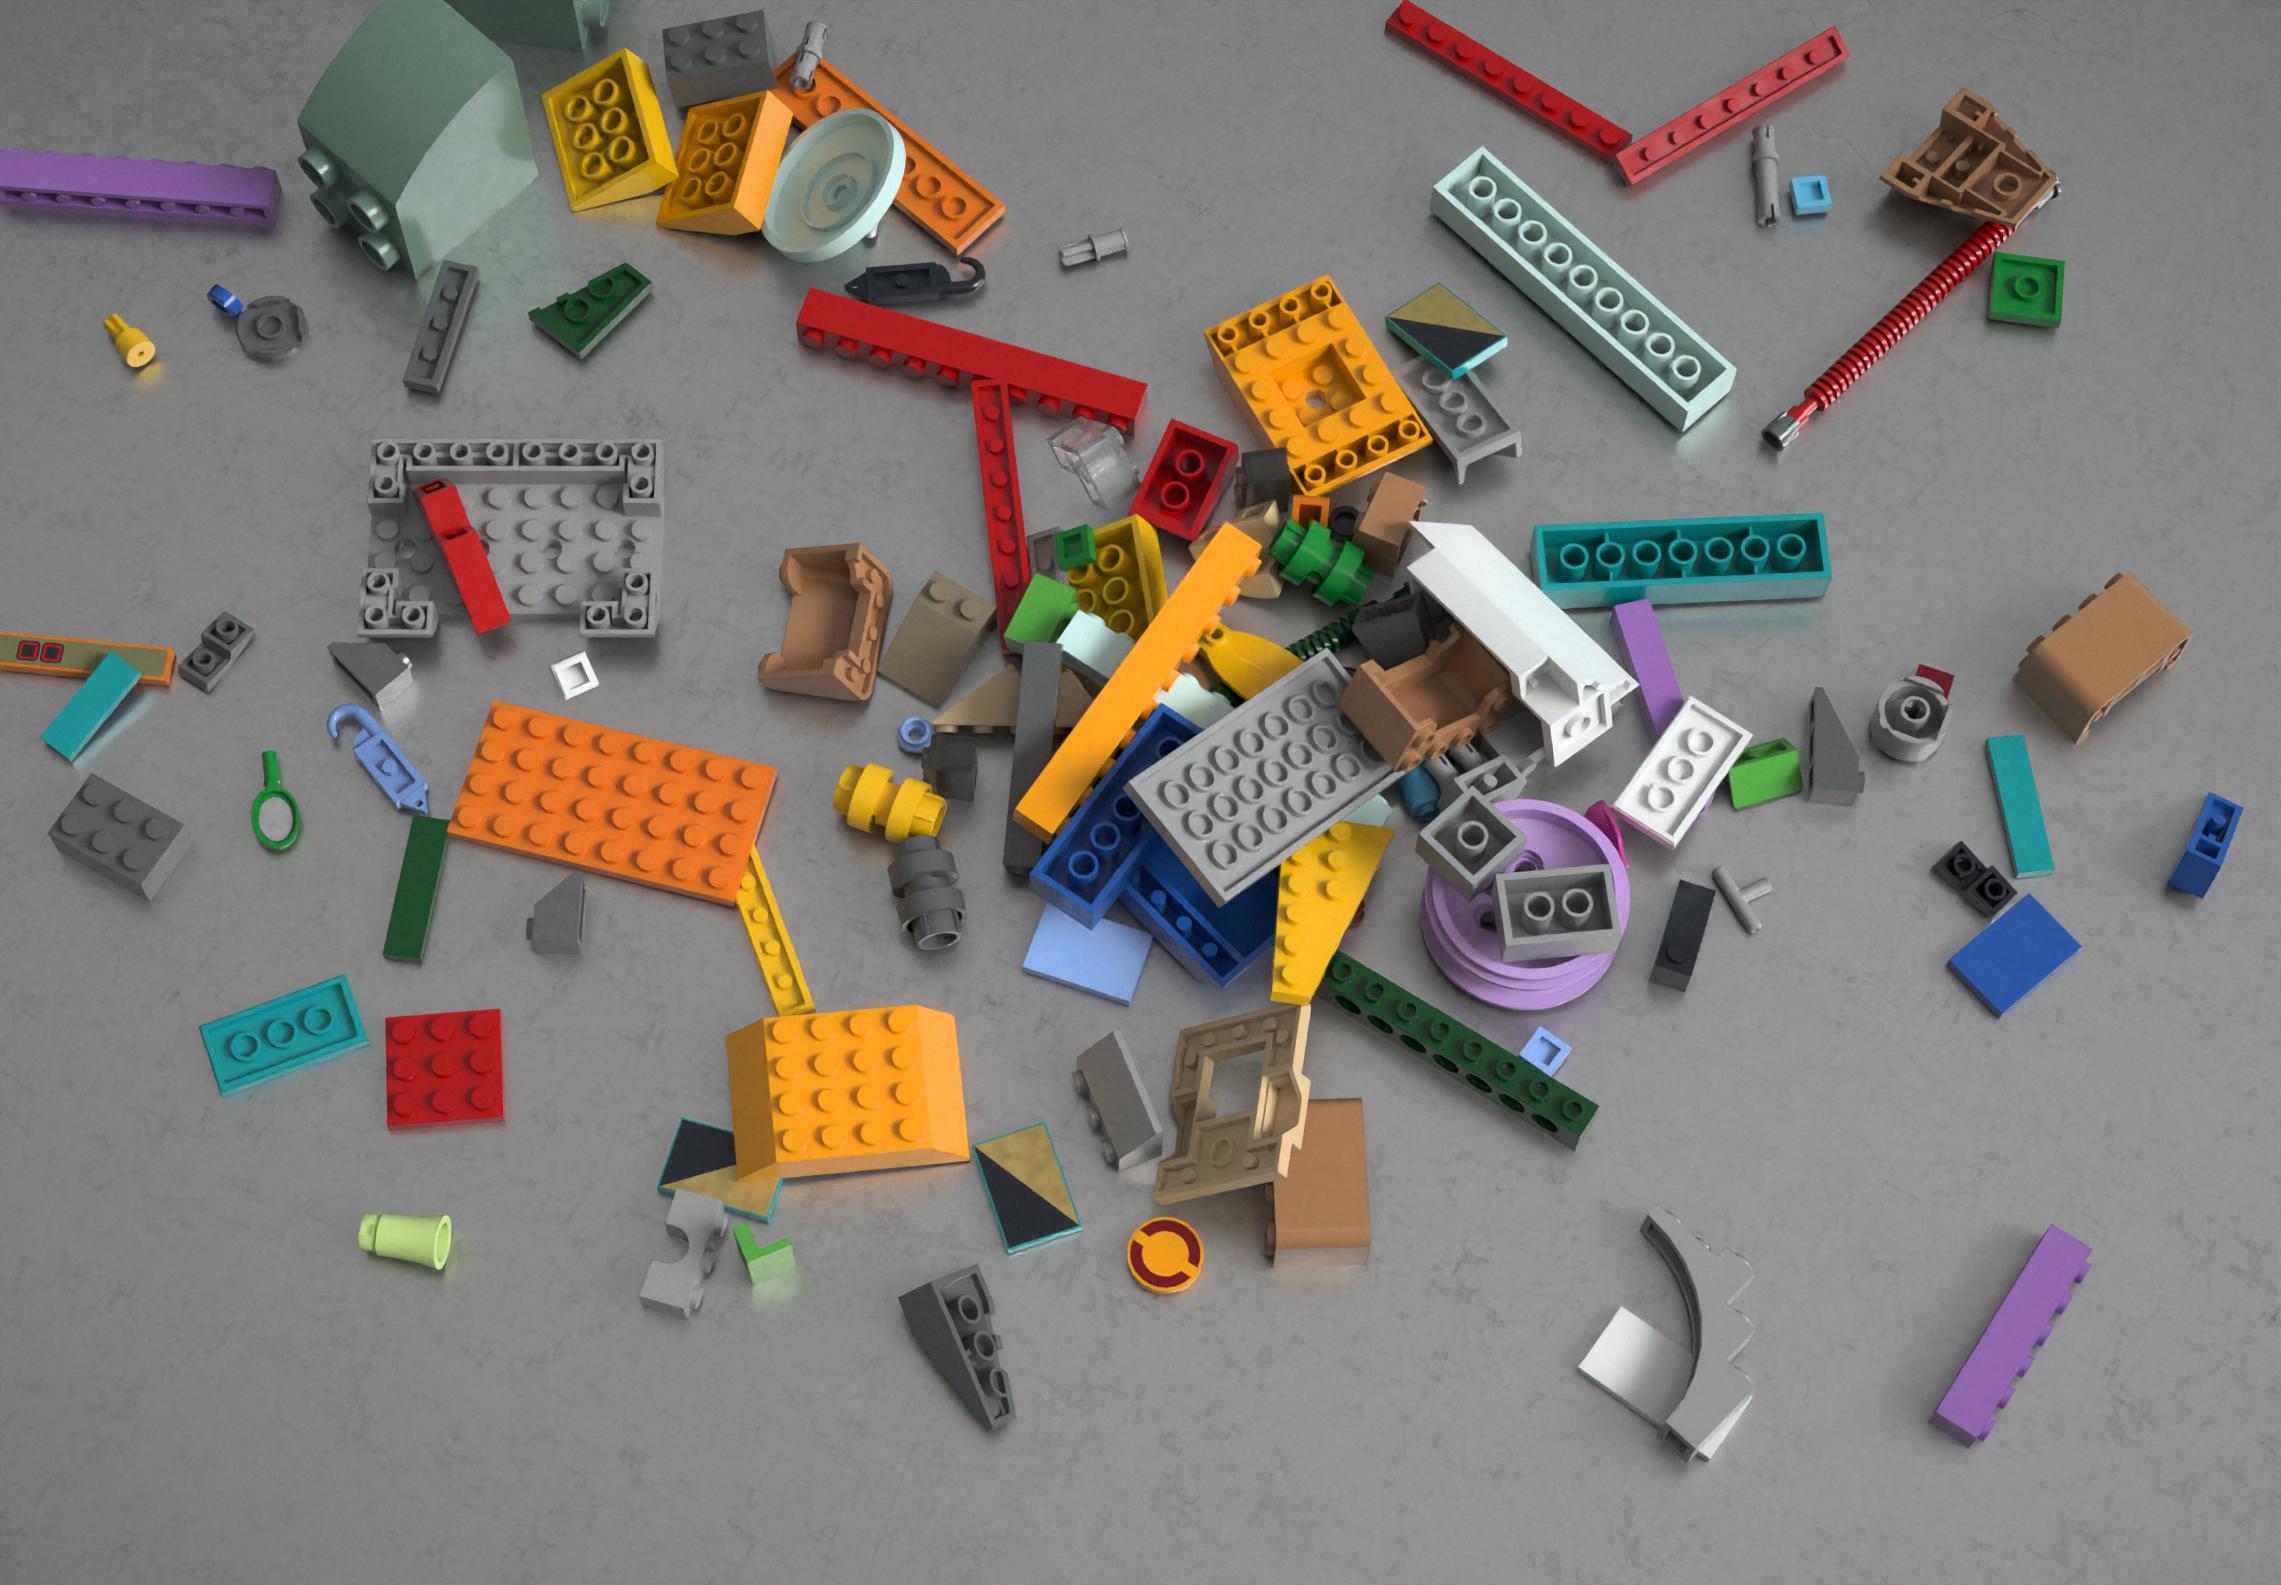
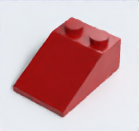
(1185, 480)

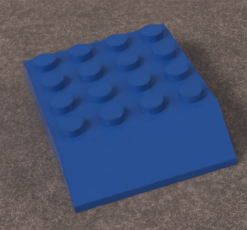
(1205, 939)

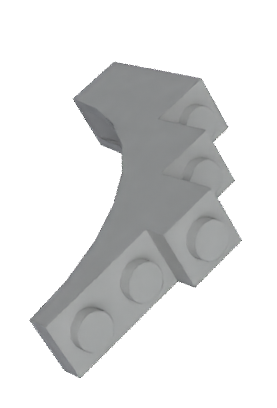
(1719, 1332)

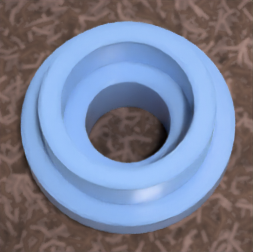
(911, 726)

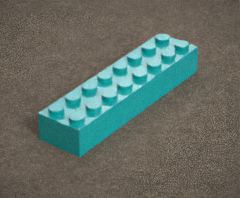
(1682, 560)

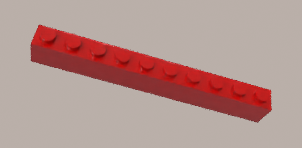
(962, 357)

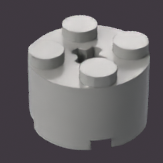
(1910, 719)

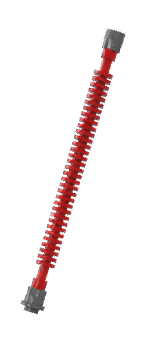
(1892, 327)

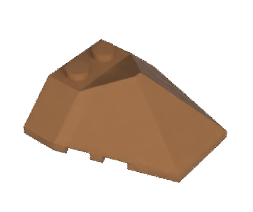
(1973, 166)

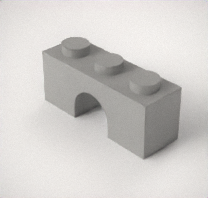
(675, 1286)

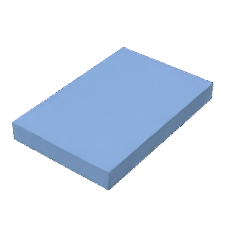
(1094, 961)

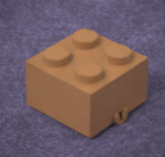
(1384, 526)

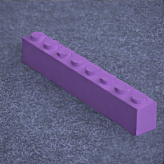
(139, 186)

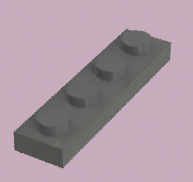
(440, 327)

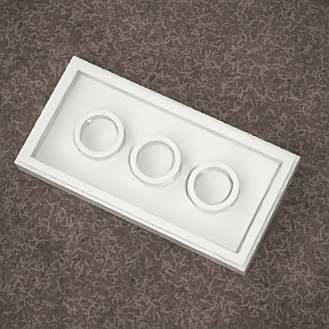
(1681, 773)
(1645, 1372)

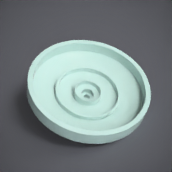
(834, 185)

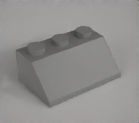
(1118, 1102)

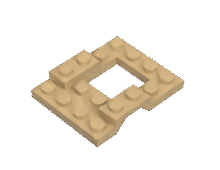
(1247, 1145)

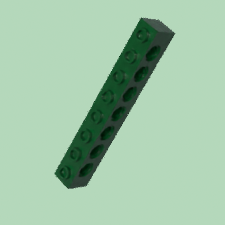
(1457, 1050)

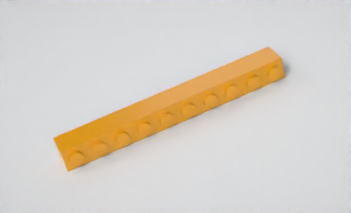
(1138, 682)

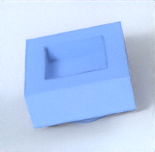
(1545, 1051)

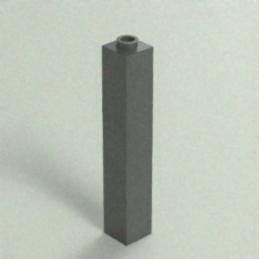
(1032, 745)

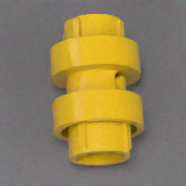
(873, 798)

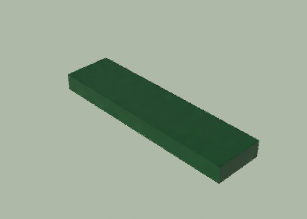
(417, 889)

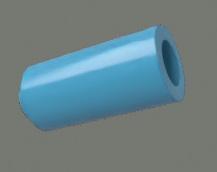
(1421, 793)

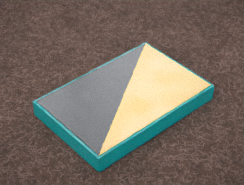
(1446, 331)
(705, 1163)
(1026, 1188)

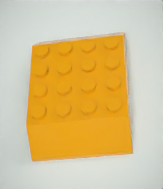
(846, 1092)

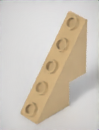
(997, 704)

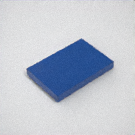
(2014, 955)

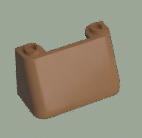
(832, 623)

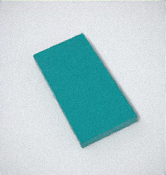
(283, 1035)

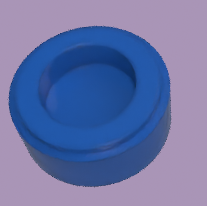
(224, 301)

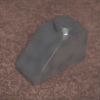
(373, 669)
(560, 918)

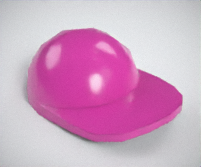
(1602, 818)

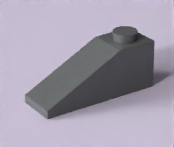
(1831, 756)

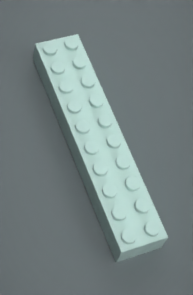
(1582, 289)

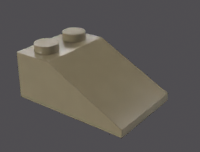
(938, 639)

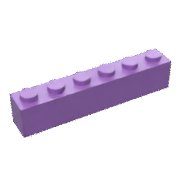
(2010, 1337)

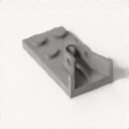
(1458, 414)

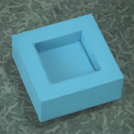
(1810, 194)

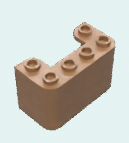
(2101, 654)
(1429, 700)
(1324, 1200)

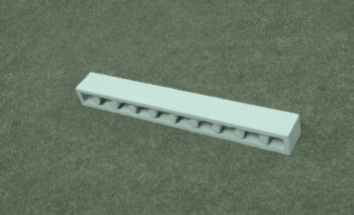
(1098, 653)

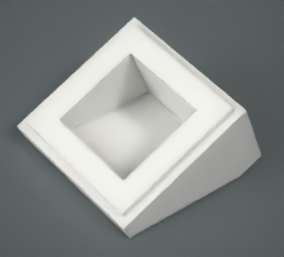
(574, 674)

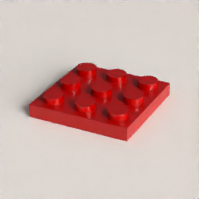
(444, 1069)

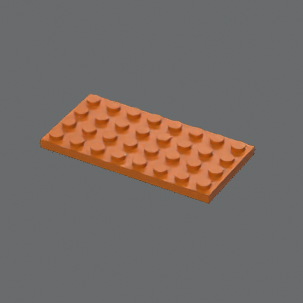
(612, 803)

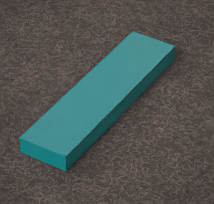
(2019, 806)

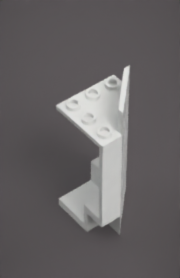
(1549, 657)

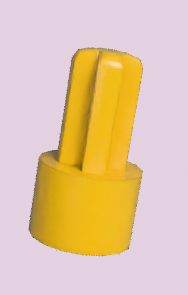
(130, 342)

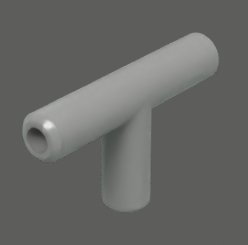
(1739, 898)

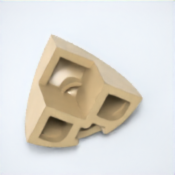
(1261, 525)

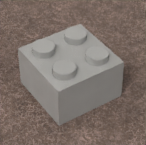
(1470, 843)

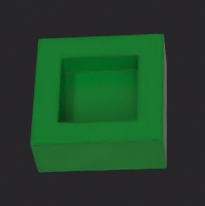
(1075, 547)

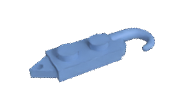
(383, 759)

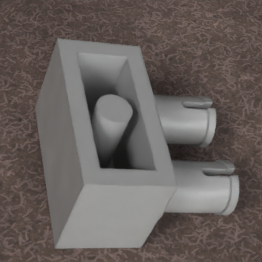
(1495, 780)

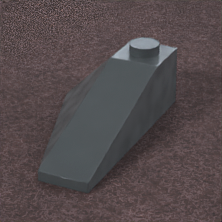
(957, 1332)

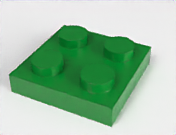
(2026, 289)

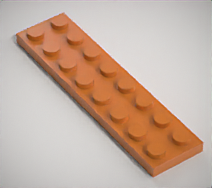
(932, 187)

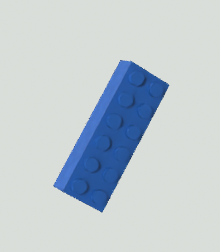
(1108, 833)

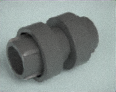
(930, 904)

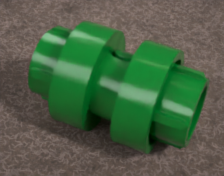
(1331, 568)

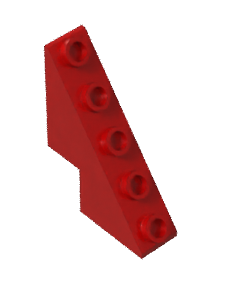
(462, 554)

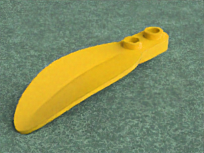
(1245, 660)

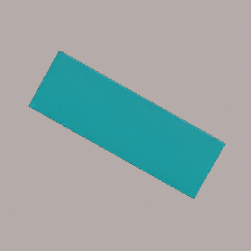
(91, 706)

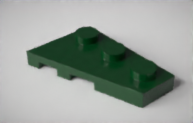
(592, 312)

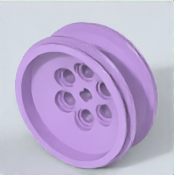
(1472, 955)

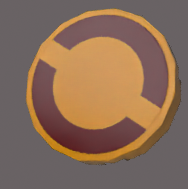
(1165, 1255)

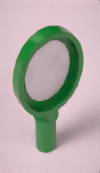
(274, 810)

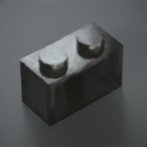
(1263, 478)
(951, 766)

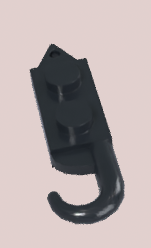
(913, 282)

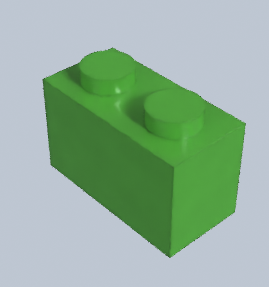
(1042, 613)

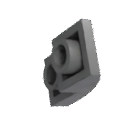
(218, 651)

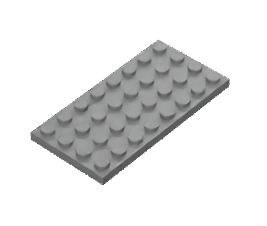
(1263, 780)

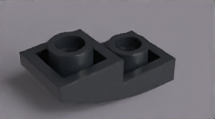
(1973, 881)

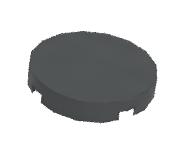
(272, 329)

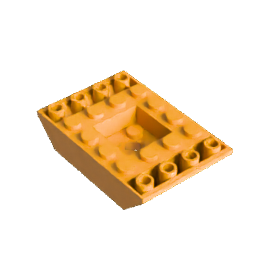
(1306, 349)

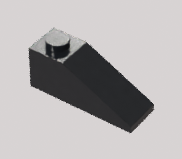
(1682, 936)

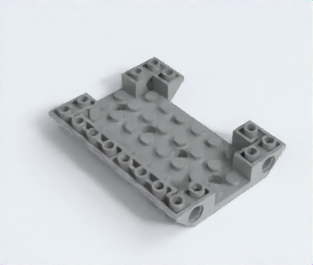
(520, 501)

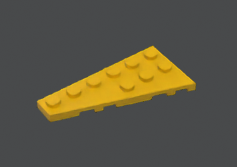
(1316, 903)

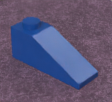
(2206, 846)

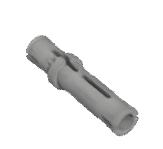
(1765, 163)

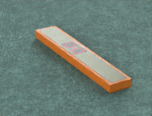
(81, 657)

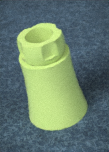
(407, 1237)

